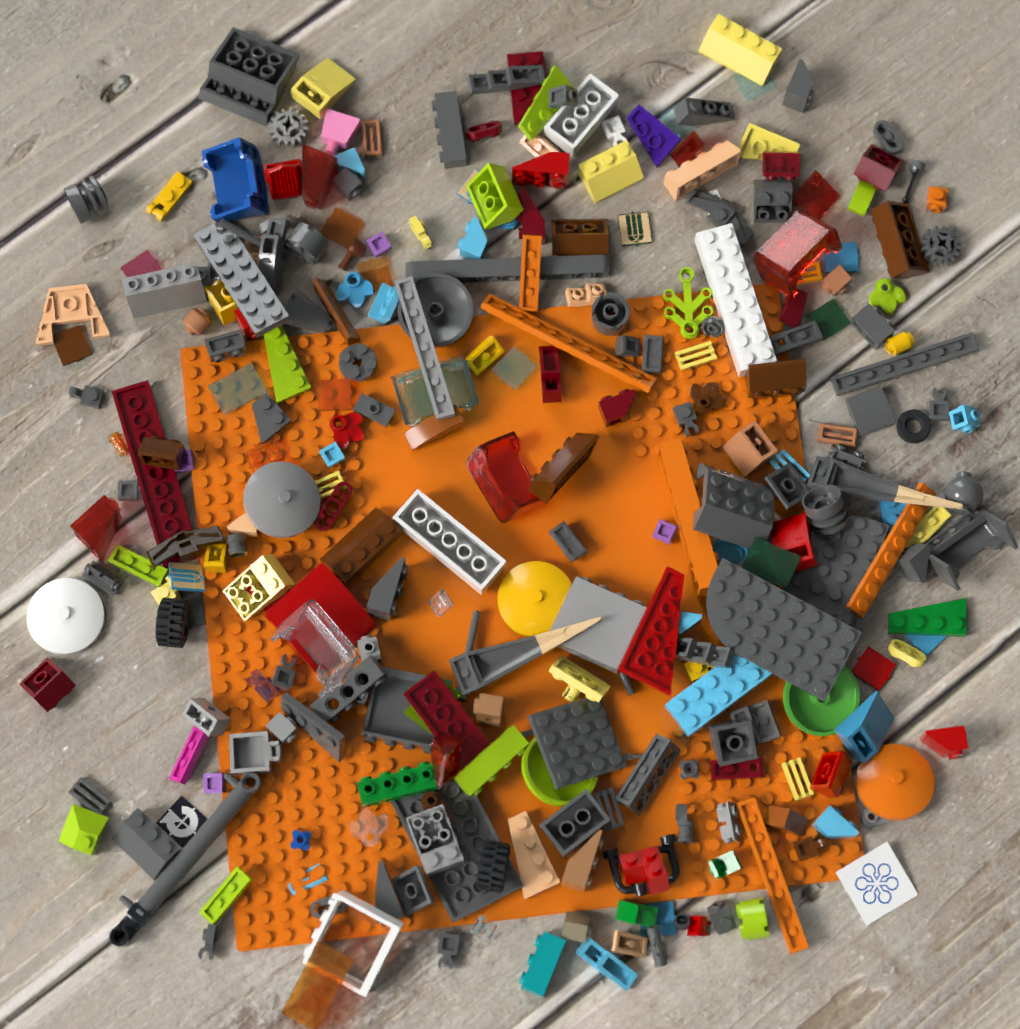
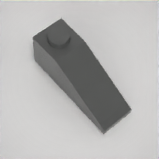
(385, 896)

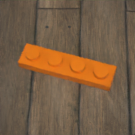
(530, 272)

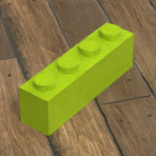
(491, 760)

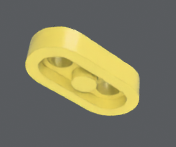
(907, 653)

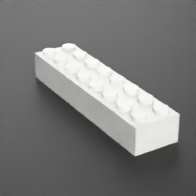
(734, 297)

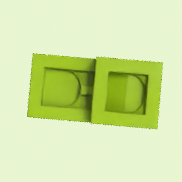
(861, 198)

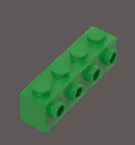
(396, 785)

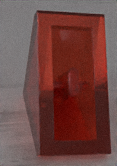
(688, 149)

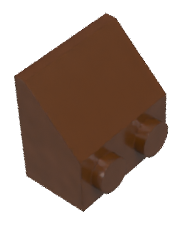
(161, 453)

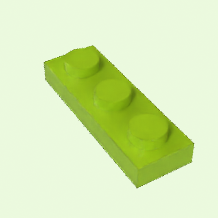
(137, 565)
(225, 896)

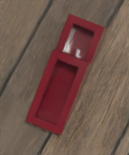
(550, 374)

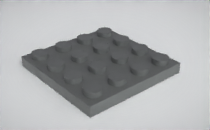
(576, 742)

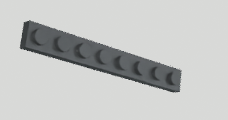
(904, 364)

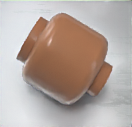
(197, 321)

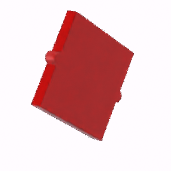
(873, 668)

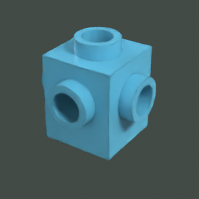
(965, 418)

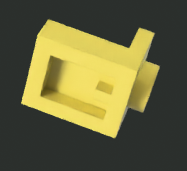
(165, 591)

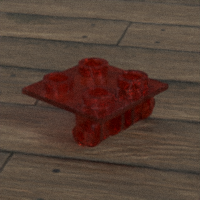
(815, 195)

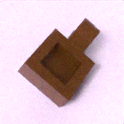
(807, 848)

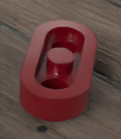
(488, 129)

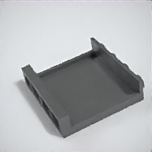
(386, 715)

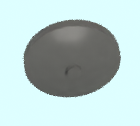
(445, 307)

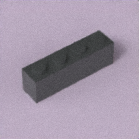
(450, 130)

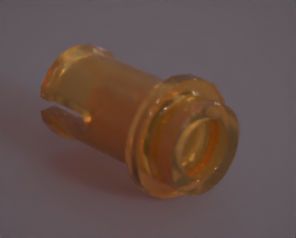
(118, 443)

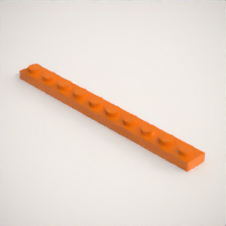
(568, 343)

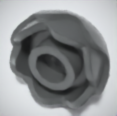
(713, 326)

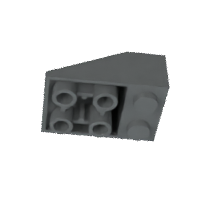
(384, 594)

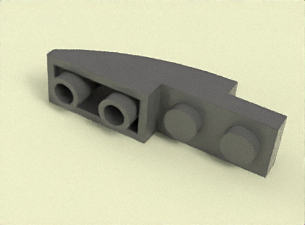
(271, 250)

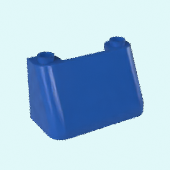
(236, 180)

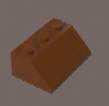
(579, 237)
(776, 378)

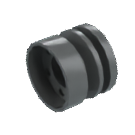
(86, 199)
(825, 509)

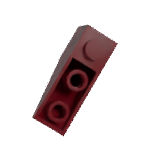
(530, 217)

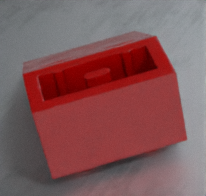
(543, 171)
(795, 536)

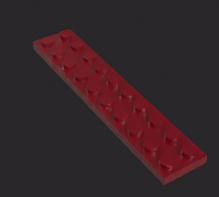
(157, 484)

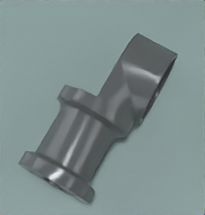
(685, 827)

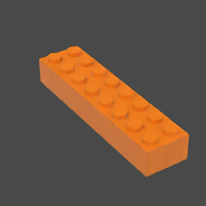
(684, 502)

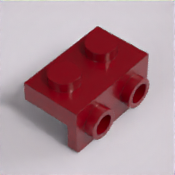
(781, 165)

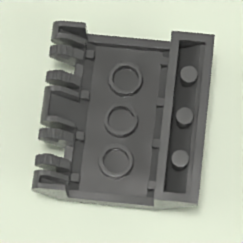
(733, 507)

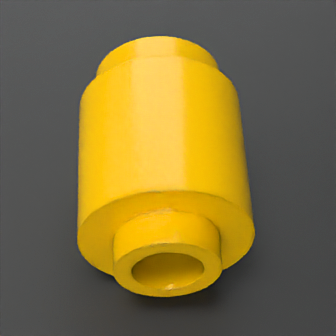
(899, 343)

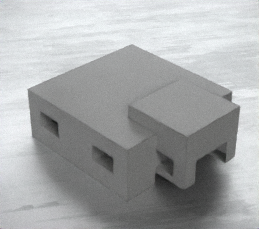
(253, 753)

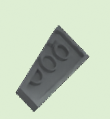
(316, 727)

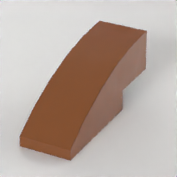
(431, 429)

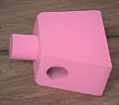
(338, 131)

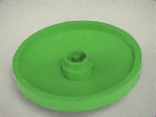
(822, 717)

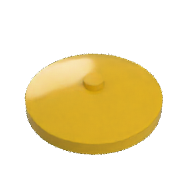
(532, 597)

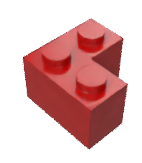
(645, 866)

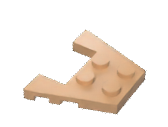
(67, 306)

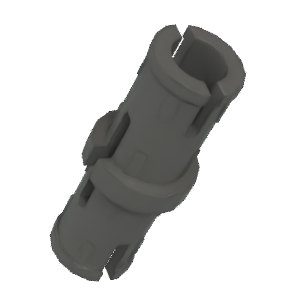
(654, 933)

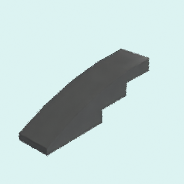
(504, 80)
(703, 653)

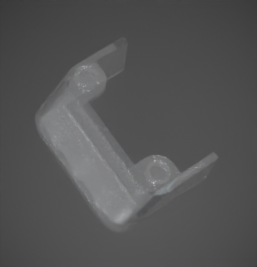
(323, 643)

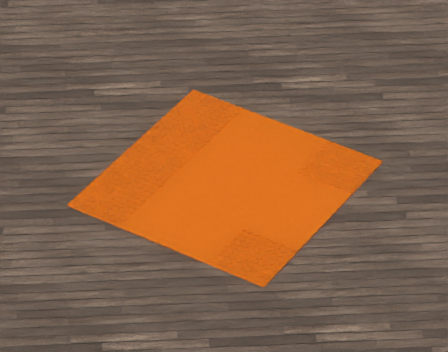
(612, 512)

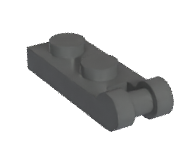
(796, 337)

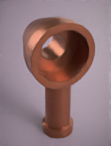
(357, 249)

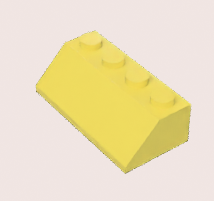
(740, 49)

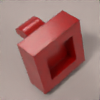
(698, 926)

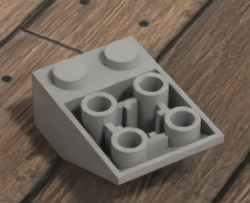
(435, 840)

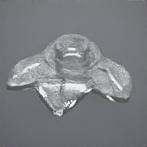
(367, 825)

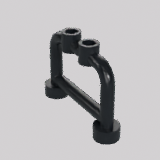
(641, 888)

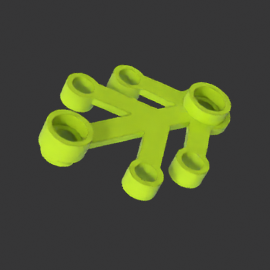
(688, 306)

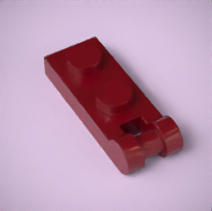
(737, 770)

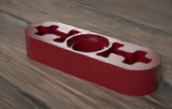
(329, 521)

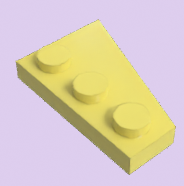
(758, 140)

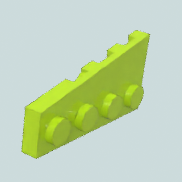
(539, 113)

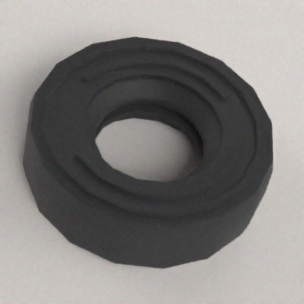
(916, 415)

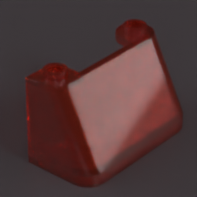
(503, 477)

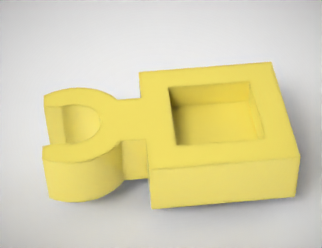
(419, 230)

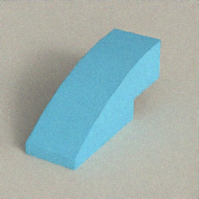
(606, 963)

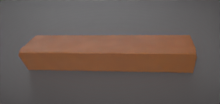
(335, 311)

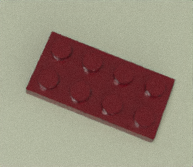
(524, 97)

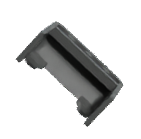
(964, 540)

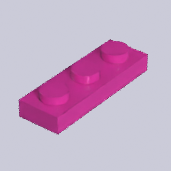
(189, 756)

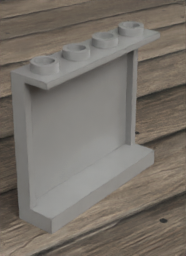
(164, 290)
(608, 639)

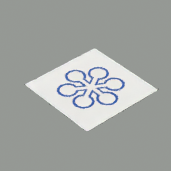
(876, 883)

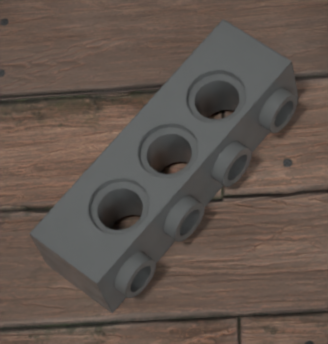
(369, 666)

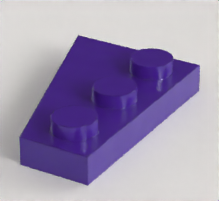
(653, 134)

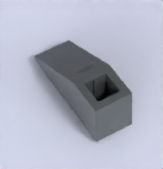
(701, 112)

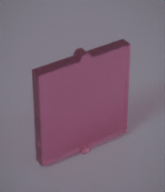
(140, 265)

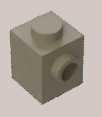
(576, 926)

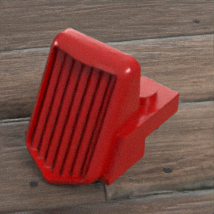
(284, 179)

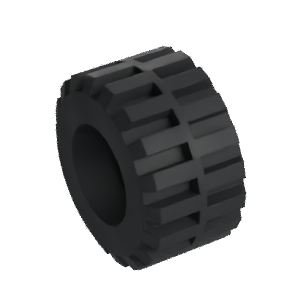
(172, 622)
(493, 866)

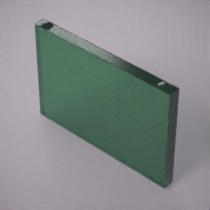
(771, 562)

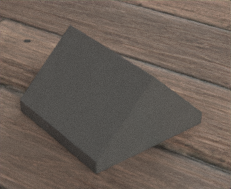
(787, 485)
(412, 891)

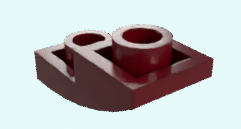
(793, 309)

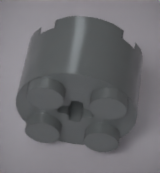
(306, 244)
(608, 304)

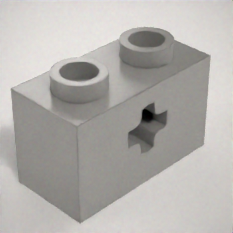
(206, 717)

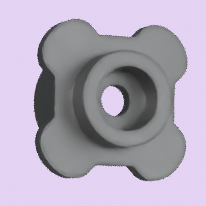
(689, 774)

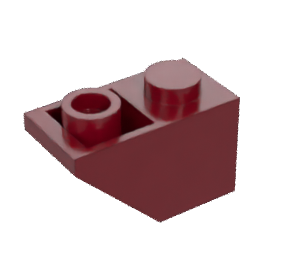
(616, 408)

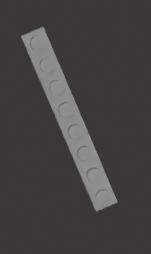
(424, 348)

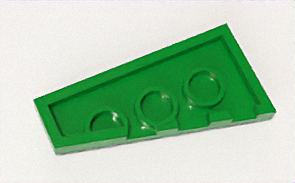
(931, 620)

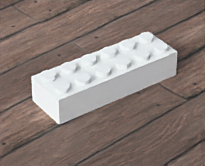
(449, 541)

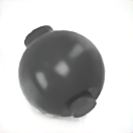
(965, 491)

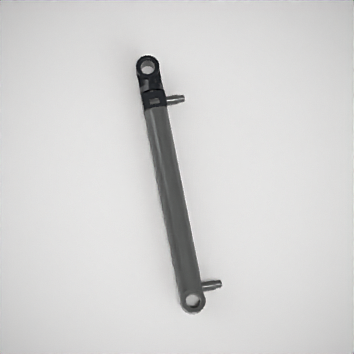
(143, 909)

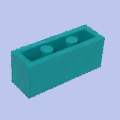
(542, 964)

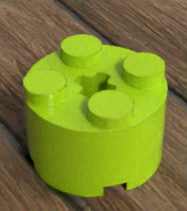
(753, 918)

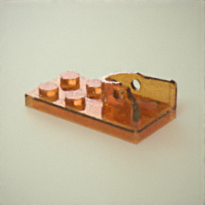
(317, 986)

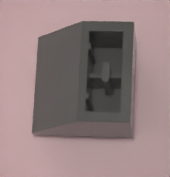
(772, 200)

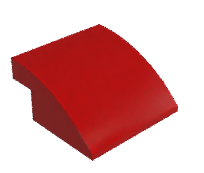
(333, 598)

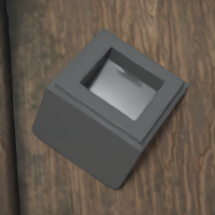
(627, 346)

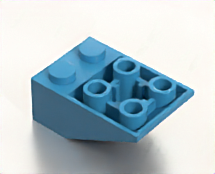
(866, 728)

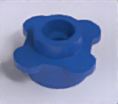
(300, 845)

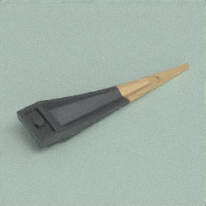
(862, 485)
(487, 665)

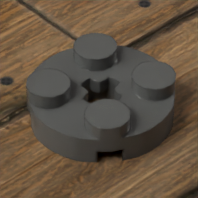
(352, 371)

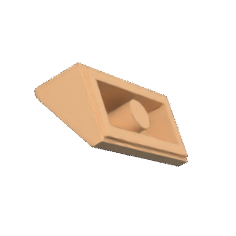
(539, 145)

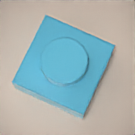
(332, 455)

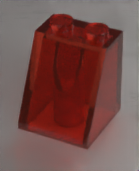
(317, 176)
(98, 526)

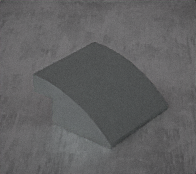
(248, 76)

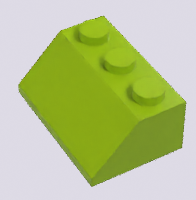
(494, 196)

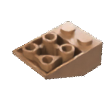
(578, 868)

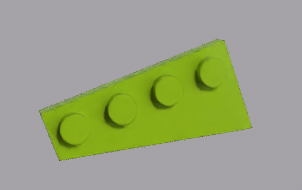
(285, 368)

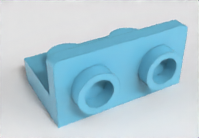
(384, 304)

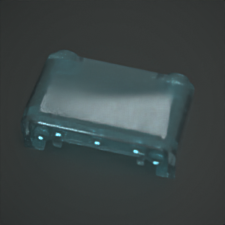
(414, 397)

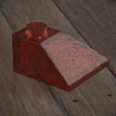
(445, 757)

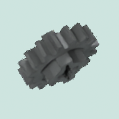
(940, 237)

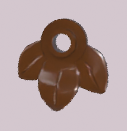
(708, 395)

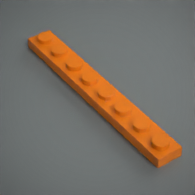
(888, 555)
(772, 875)

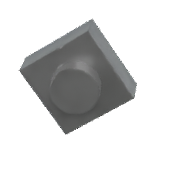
(127, 490)

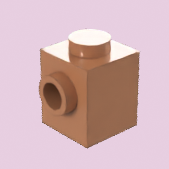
(836, 281)

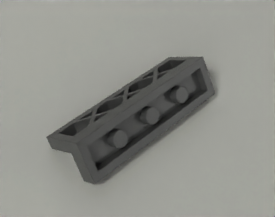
(646, 772)

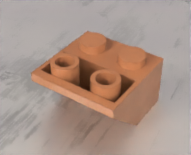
(750, 449)

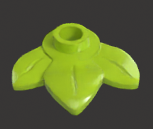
(886, 299)

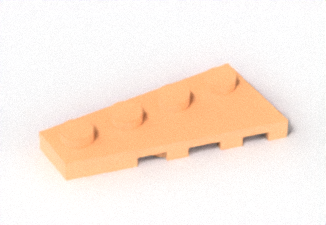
(532, 861)

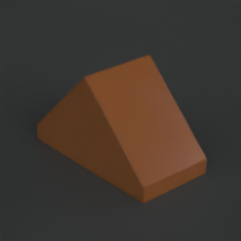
(785, 820)

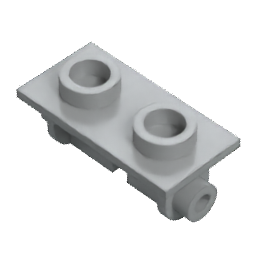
(728, 814)

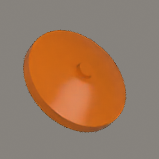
(895, 782)

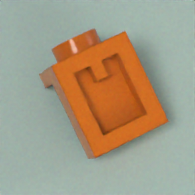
(936, 199)

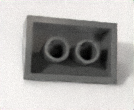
(575, 824)
(146, 843)

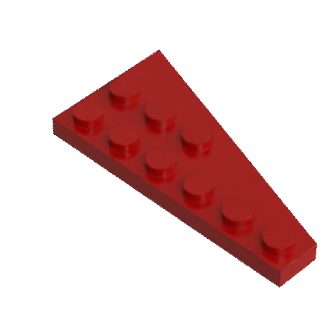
(655, 640)

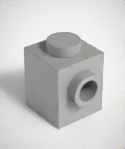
(369, 646)
(282, 728)

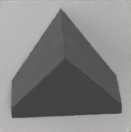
(914, 562)

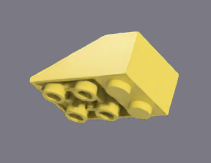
(321, 87)
(265, 571)

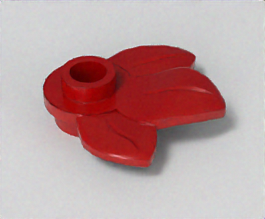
(349, 431)

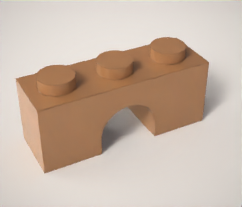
(488, 709)

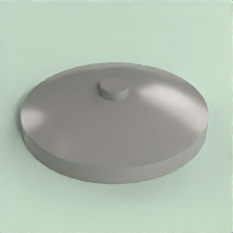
(281, 499)

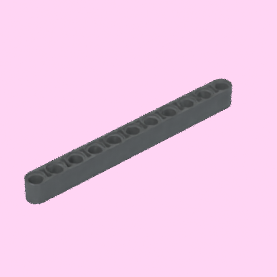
(510, 268)

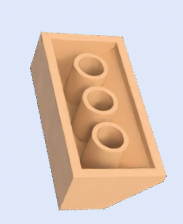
(702, 169)

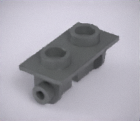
(854, 459)
(102, 578)

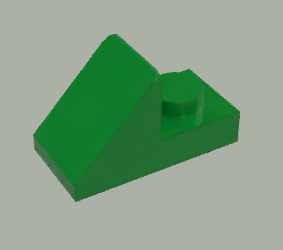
(636, 913)

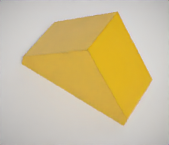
(216, 558)

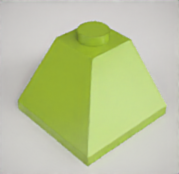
(83, 830)

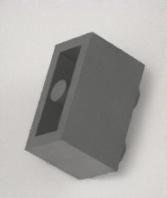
(872, 326)

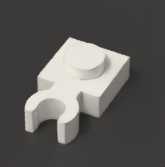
(614, 130)

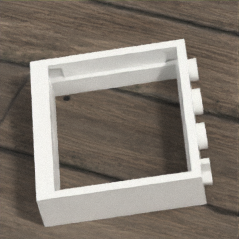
(350, 981)

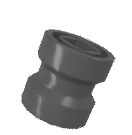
(236, 545)

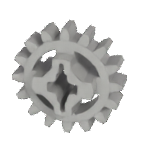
(282, 122)

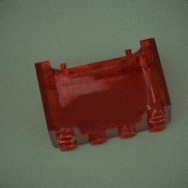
(794, 250)

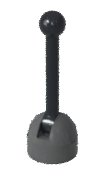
(916, 168)

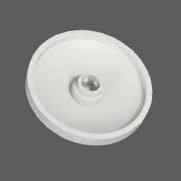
(65, 616)

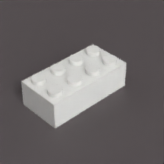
(574, 126)

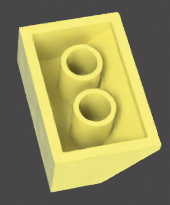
(610, 171)

